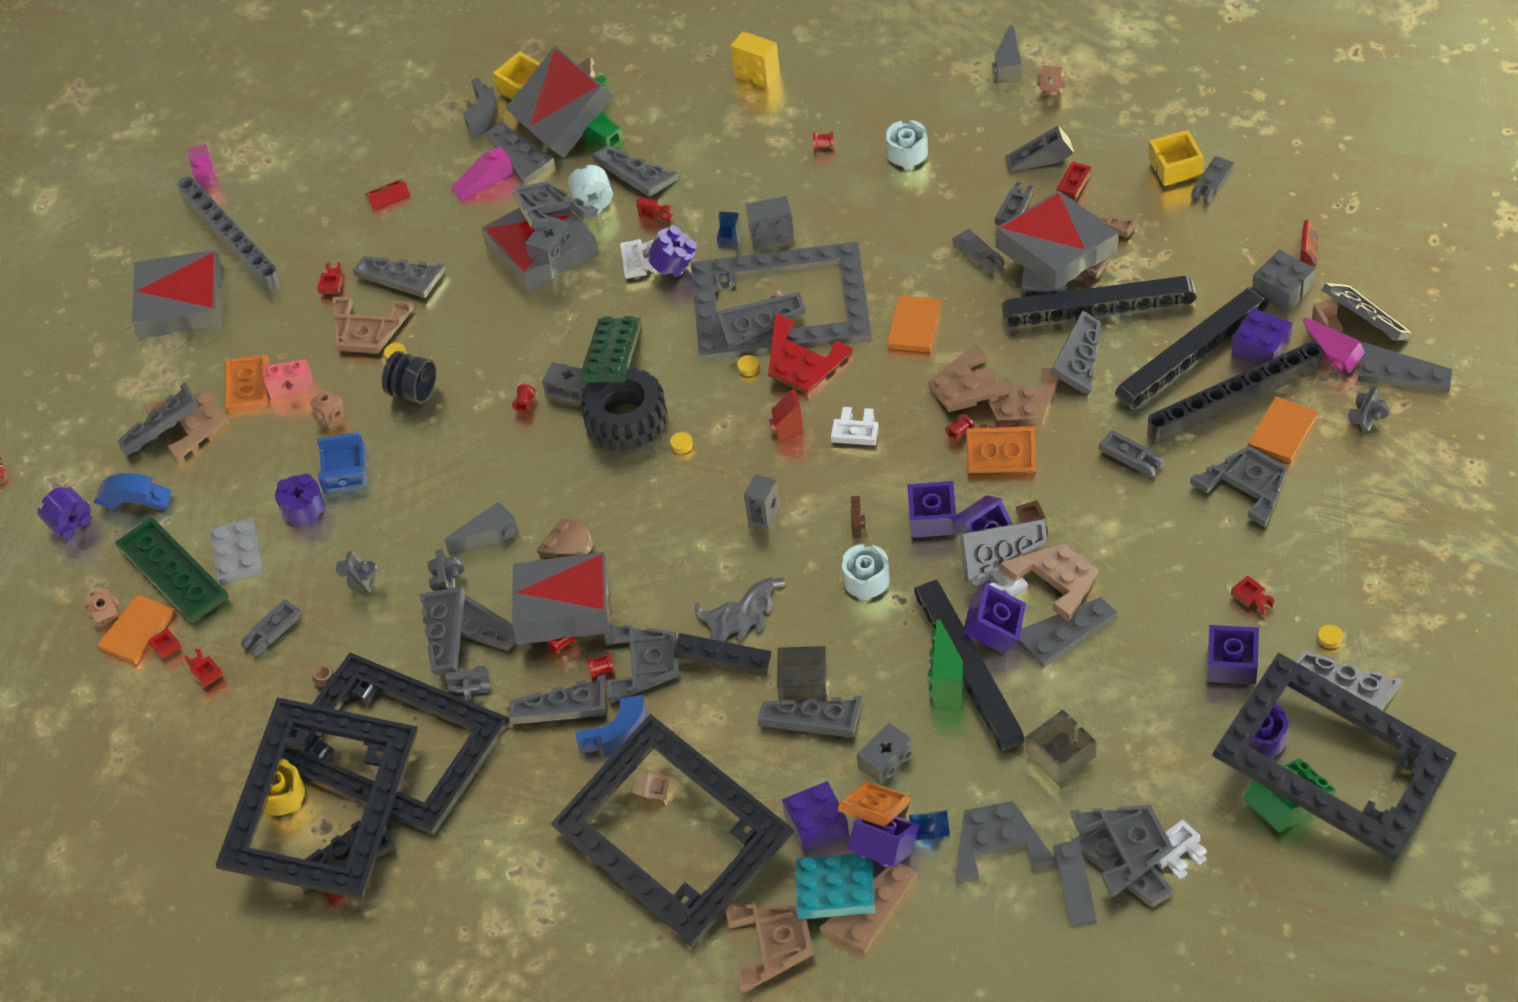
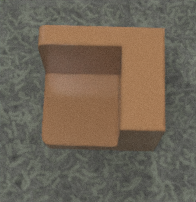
(1326, 314)
(650, 784)

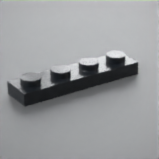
(722, 654)

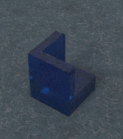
(729, 228)
(931, 824)

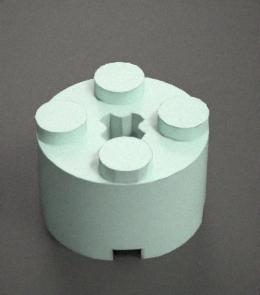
(906, 143)
(591, 187)
(865, 571)

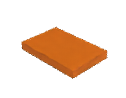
(914, 324)
(245, 384)
(1283, 429)
(1001, 450)
(134, 627)
(874, 803)

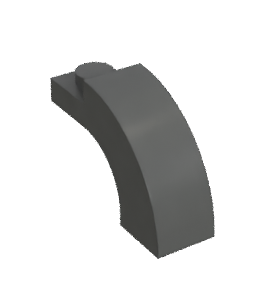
(484, 112)

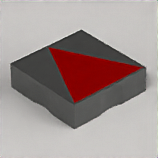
(559, 102)
(1056, 239)
(507, 242)
(177, 294)
(560, 598)

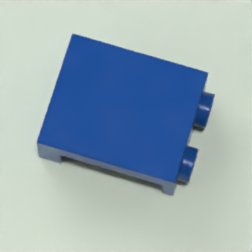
(342, 462)

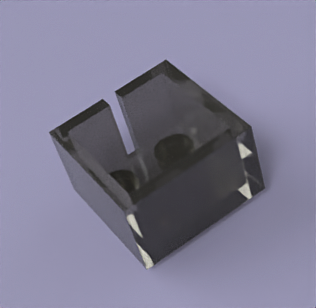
(802, 673)
(1056, 749)

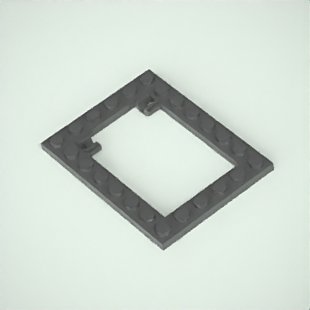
(706, 281)

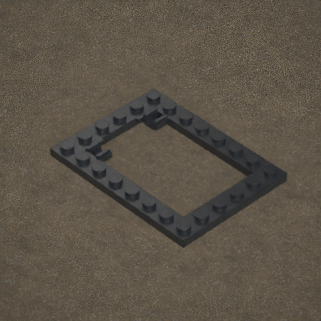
(348, 683)
(300, 718)
(1379, 830)
(701, 911)

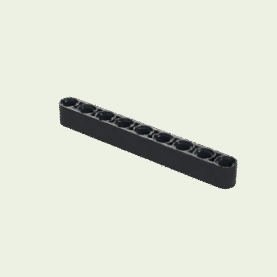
(1099, 301)
(1189, 349)
(1234, 392)
(977, 677)

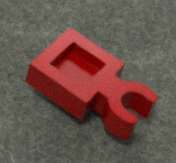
(652, 210)
(331, 281)
(1250, 593)
(203, 669)

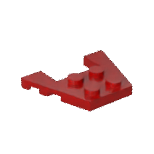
(798, 365)

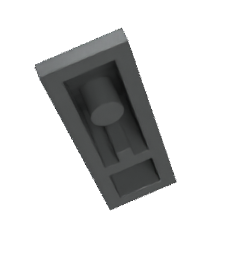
(1007, 58)
(1041, 151)
(484, 530)
(1074, 882)

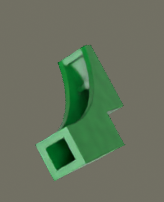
(602, 129)

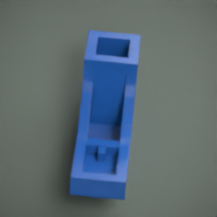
(131, 488)
(614, 734)

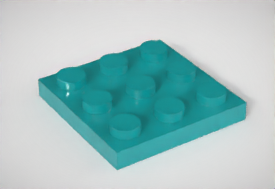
(834, 886)

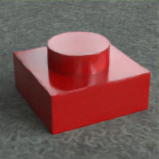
(164, 643)

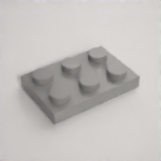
(236, 551)

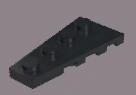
(340, 847)

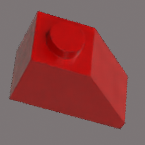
(787, 417)

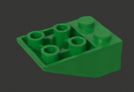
(945, 671)
(1275, 808)

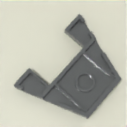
(544, 198)
(1251, 473)
(650, 659)
(993, 831)
(1136, 837)

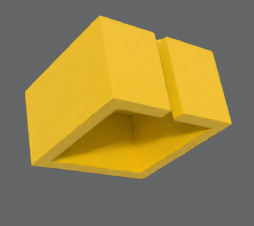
(755, 59)
(514, 74)
(1176, 157)

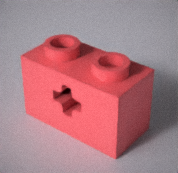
(288, 378)

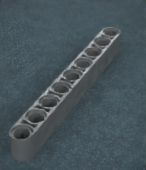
(229, 234)

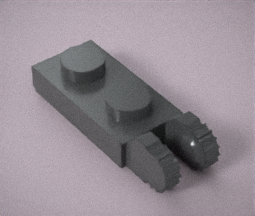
(1213, 178)
(1014, 203)
(977, 251)
(1130, 453)
(271, 627)

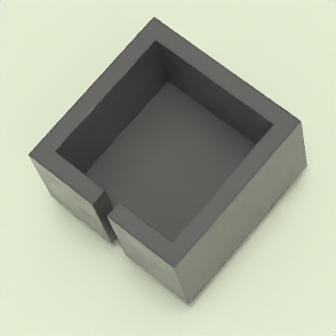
(770, 223)
(1284, 280)

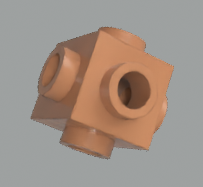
(1049, 72)
(327, 408)
(105, 614)

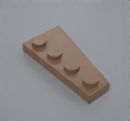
(862, 929)

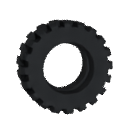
(627, 429)

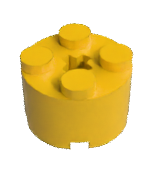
(286, 791)

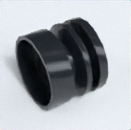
(409, 377)

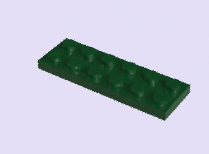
(610, 349)
(172, 570)

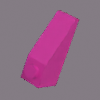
(202, 165)
(485, 172)
(1339, 349)

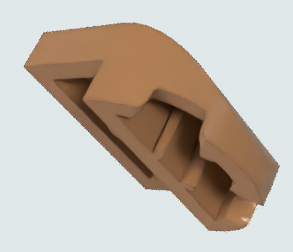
(565, 540)

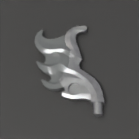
(741, 616)

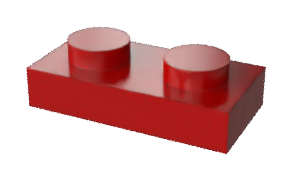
(1074, 180)

